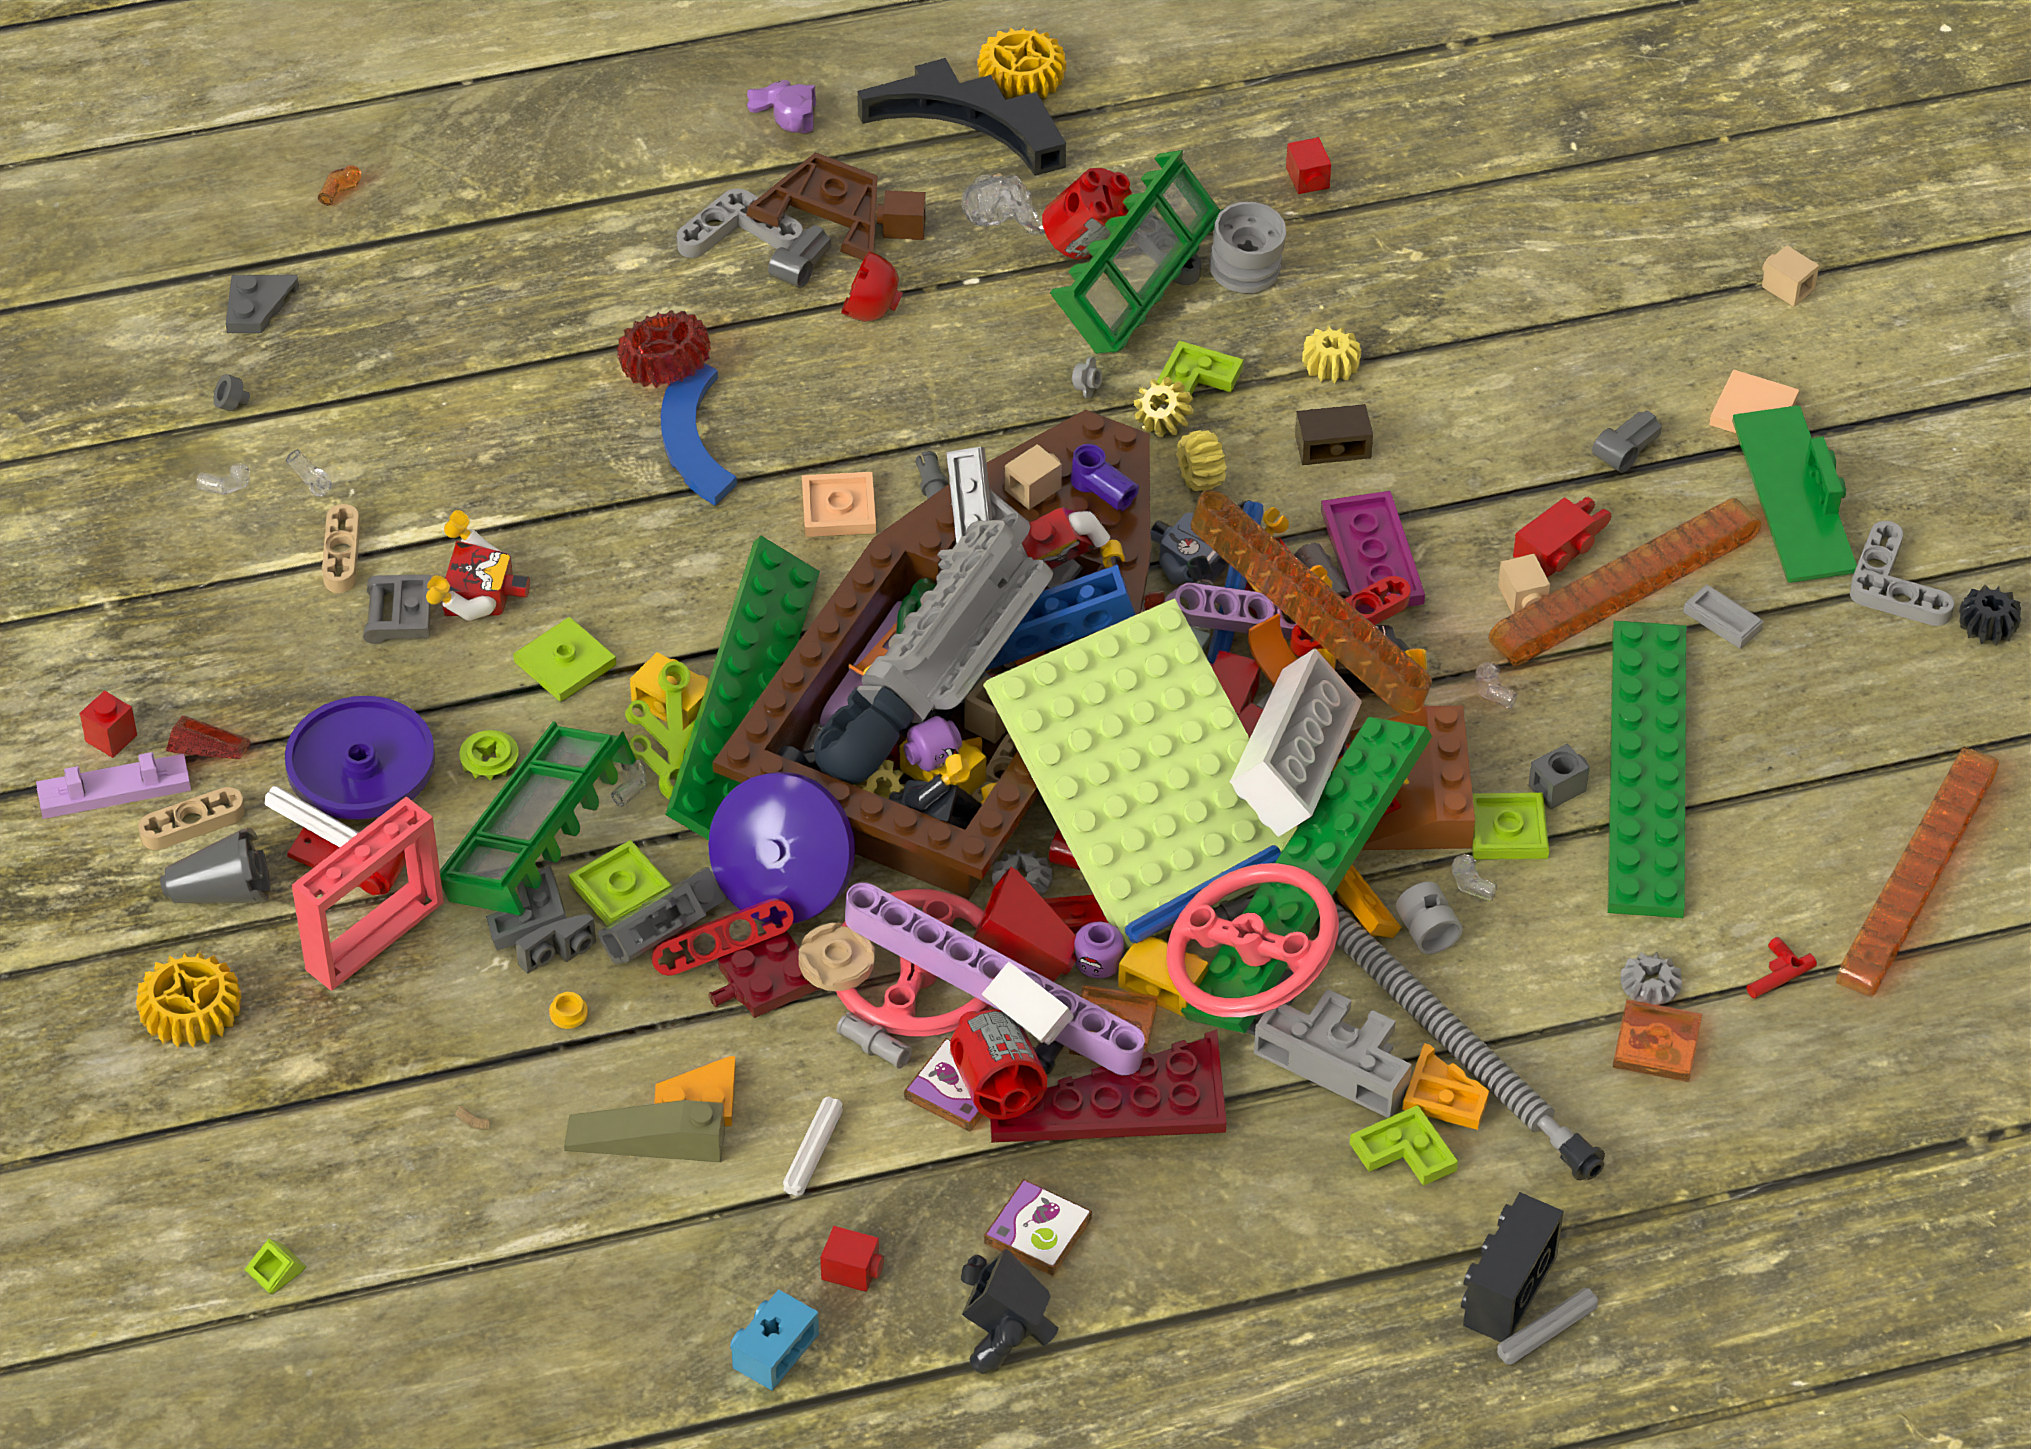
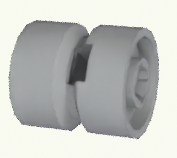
(1429, 917)

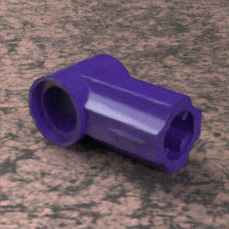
(1095, 475)

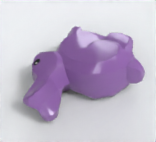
(791, 104)

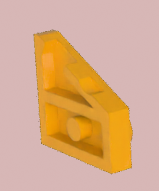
(707, 1083)
(1445, 1091)

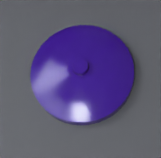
(359, 756)
(783, 842)

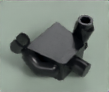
(1006, 1305)

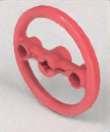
(1252, 940)
(899, 1008)

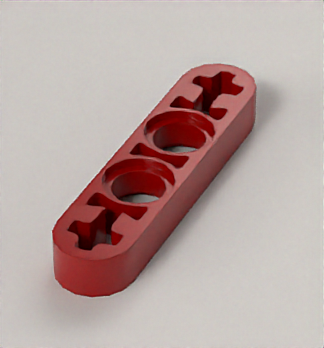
(1372, 596)
(723, 941)

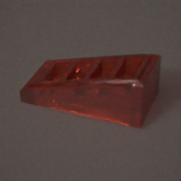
(202, 739)

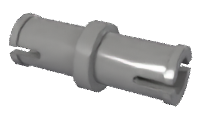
(874, 1040)

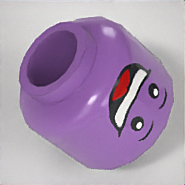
(932, 743)
(1098, 949)

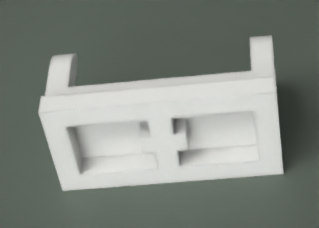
(1028, 1004)

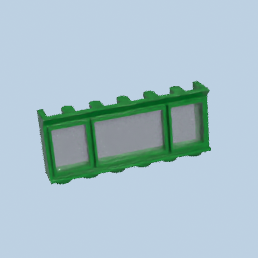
(1139, 255)
(529, 814)

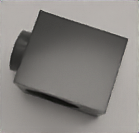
(1559, 775)

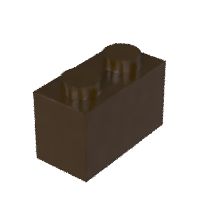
(1333, 434)

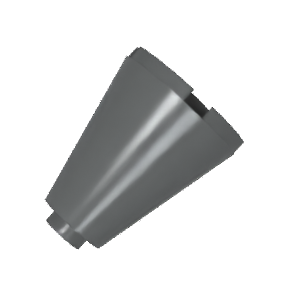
(220, 873)

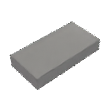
(1723, 616)

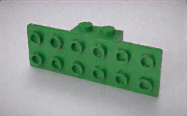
(1797, 492)

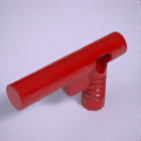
(1781, 968)

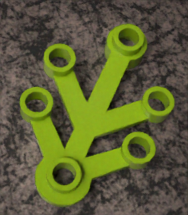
(672, 737)

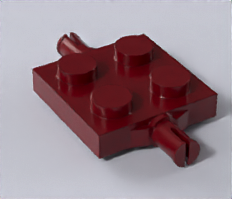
(763, 976)

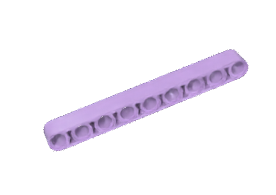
(940, 948)

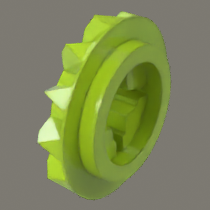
(484, 744)

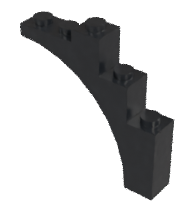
(978, 104)

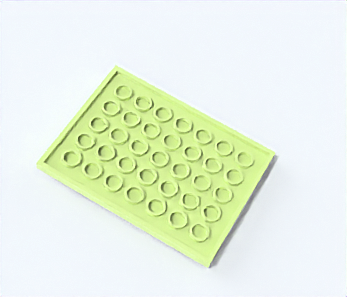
(1136, 761)

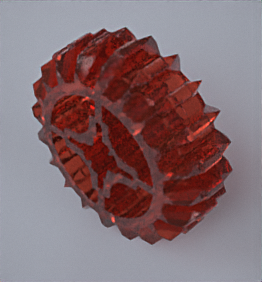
(663, 348)

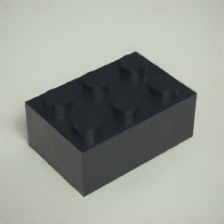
(1511, 1267)

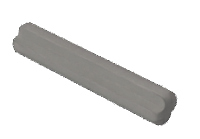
(1547, 1326)

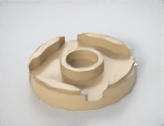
(836, 957)

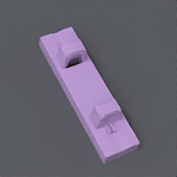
(113, 785)

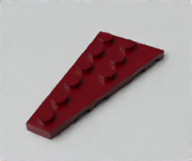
(1168, 1095)

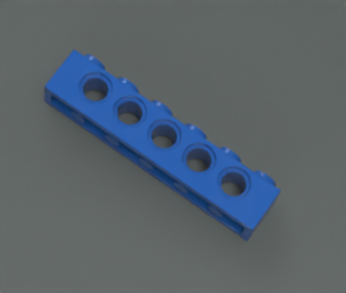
(1068, 614)

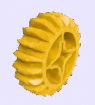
(1023, 62)
(174, 1016)

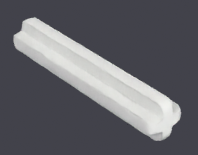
(309, 816)
(812, 1146)

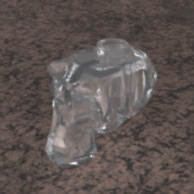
(1000, 198)

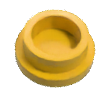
(568, 1010)

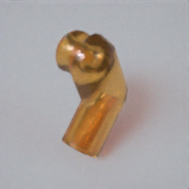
(337, 182)

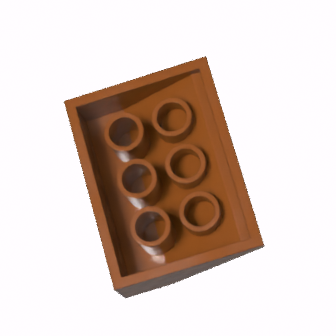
(1439, 796)

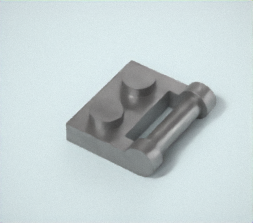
(410, 608)

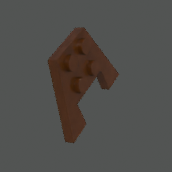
(828, 191)

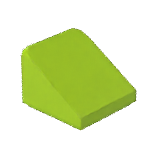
(274, 1266)

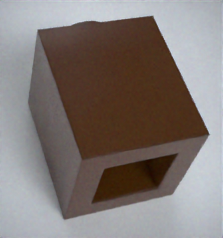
(903, 215)

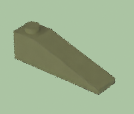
(654, 1130)

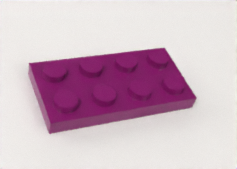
(1370, 543)

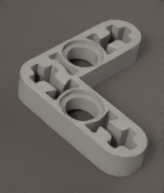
(732, 214)
(1880, 579)

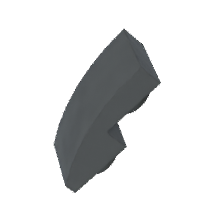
(563, 937)

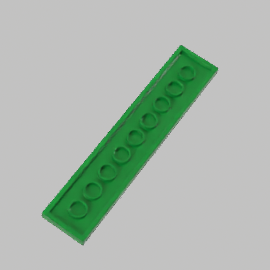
(753, 648)
(1647, 770)
(1323, 846)

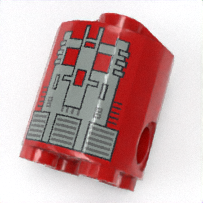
(1083, 209)
(997, 1064)

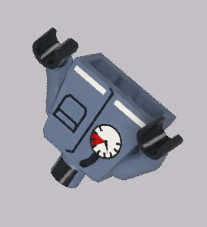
(1184, 554)

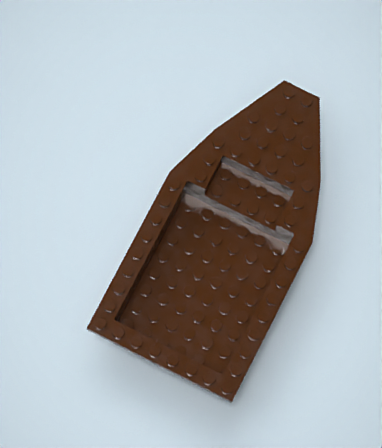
(877, 581)

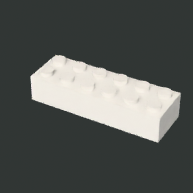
(1296, 743)

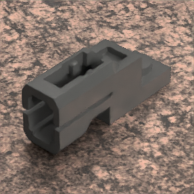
(661, 916)

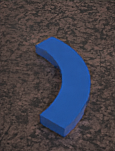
(683, 441)

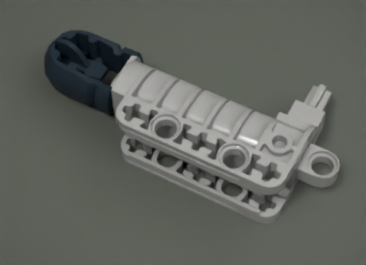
(941, 650)

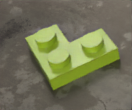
(1197, 365)
(1407, 1137)

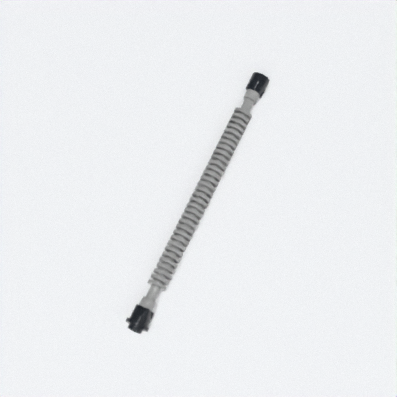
(1466, 1046)

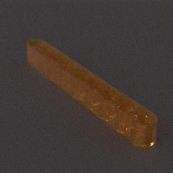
(1624, 581)
(1311, 603)
(1917, 872)

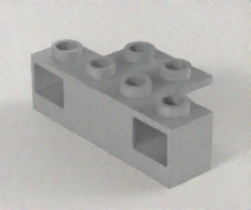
(1335, 1053)

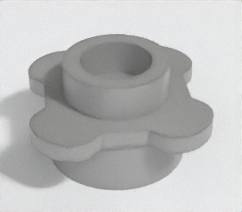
(1087, 377)

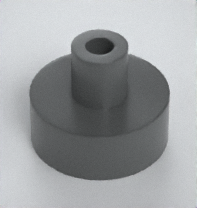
(230, 393)

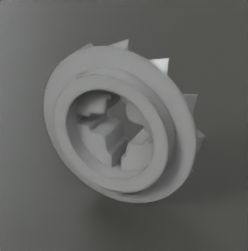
(1037, 869)
(1651, 991)

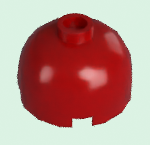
(873, 290)

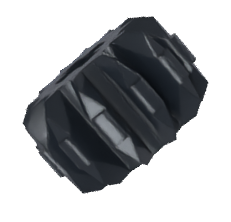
(1990, 615)

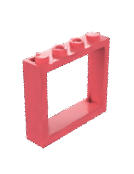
(398, 829)

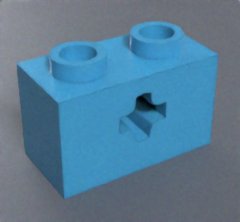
(774, 1339)

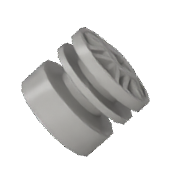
(1247, 247)

